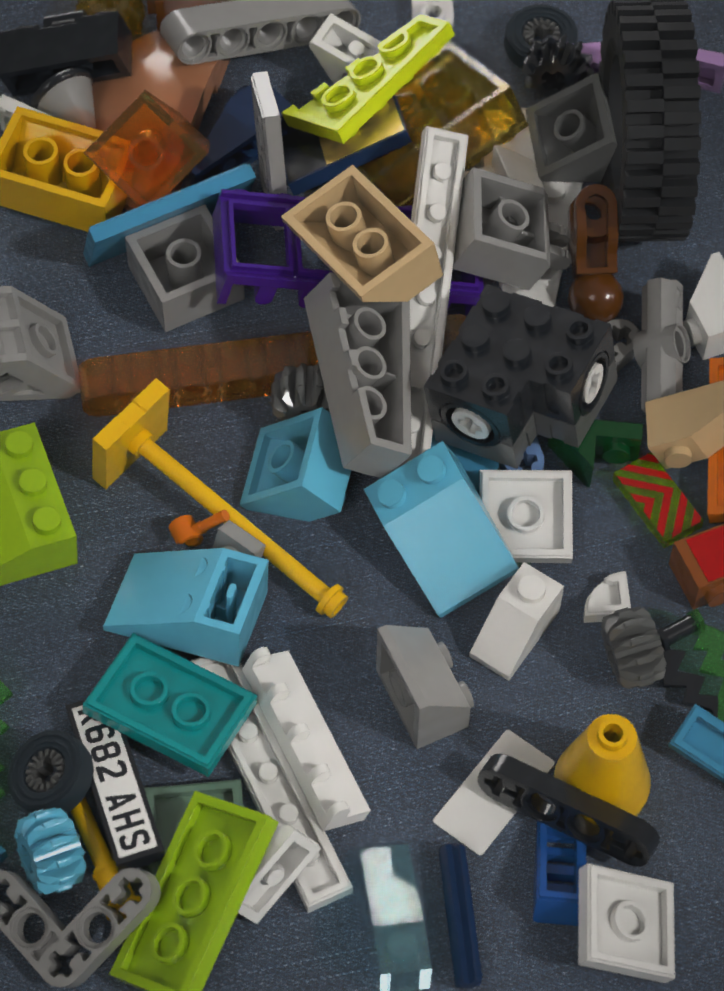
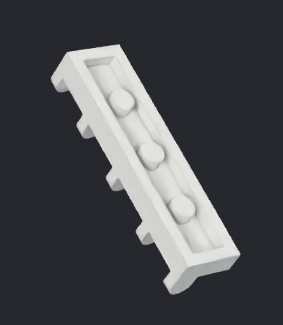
(305, 739)

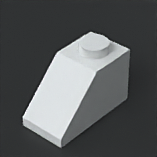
(706, 310)
(517, 621)

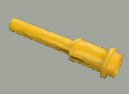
(97, 848)

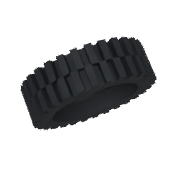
(655, 115)

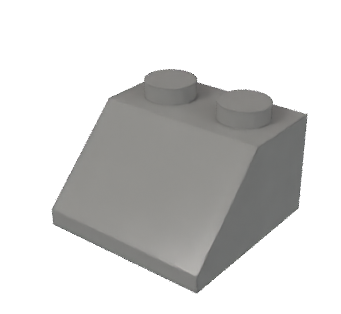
(421, 683)

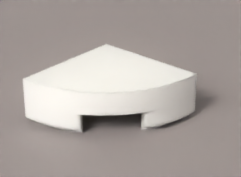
(607, 597)

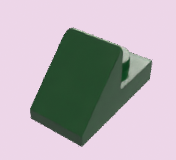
(605, 440)

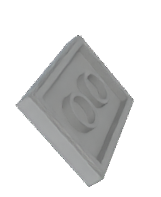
(268, 136)

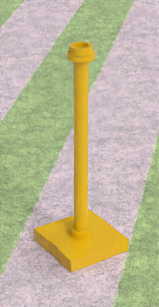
(135, 434)

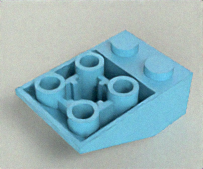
(192, 601)

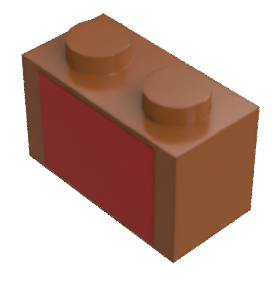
(700, 566)

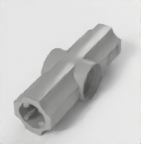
(663, 342)

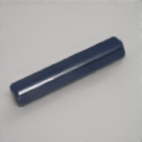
(460, 916)

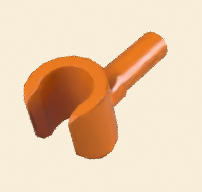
(188, 531)

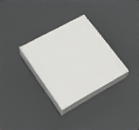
(531, 512)
(626, 923)

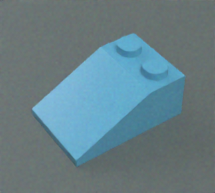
(442, 529)

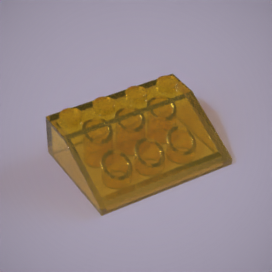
(454, 96)

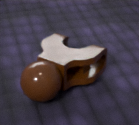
(594, 255)

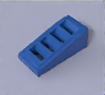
(553, 901)

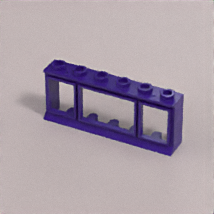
(267, 209)

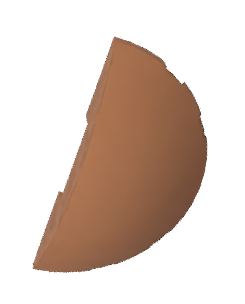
(162, 74)

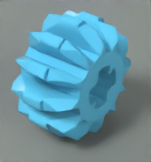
(50, 850)

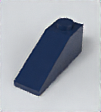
(234, 136)

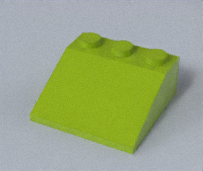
(33, 515)

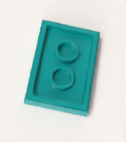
(170, 704)

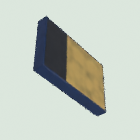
(315, 160)

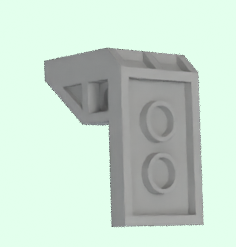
(34, 350)

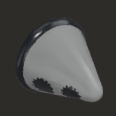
(67, 97)

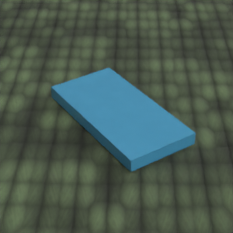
(108, 237)

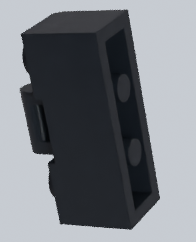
(66, 41)

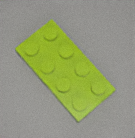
(201, 893)

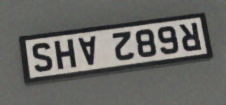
(118, 792)

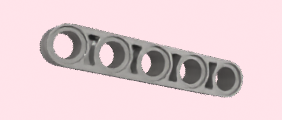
(248, 27)

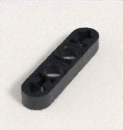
(618, 831)

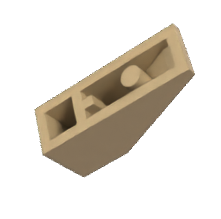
(686, 425)

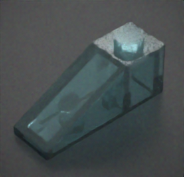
(395, 919)

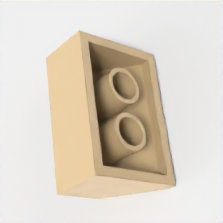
(365, 239)

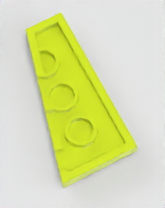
(371, 81)

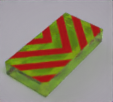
(657, 500)

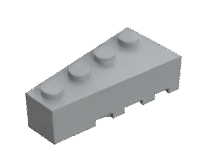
(364, 374)

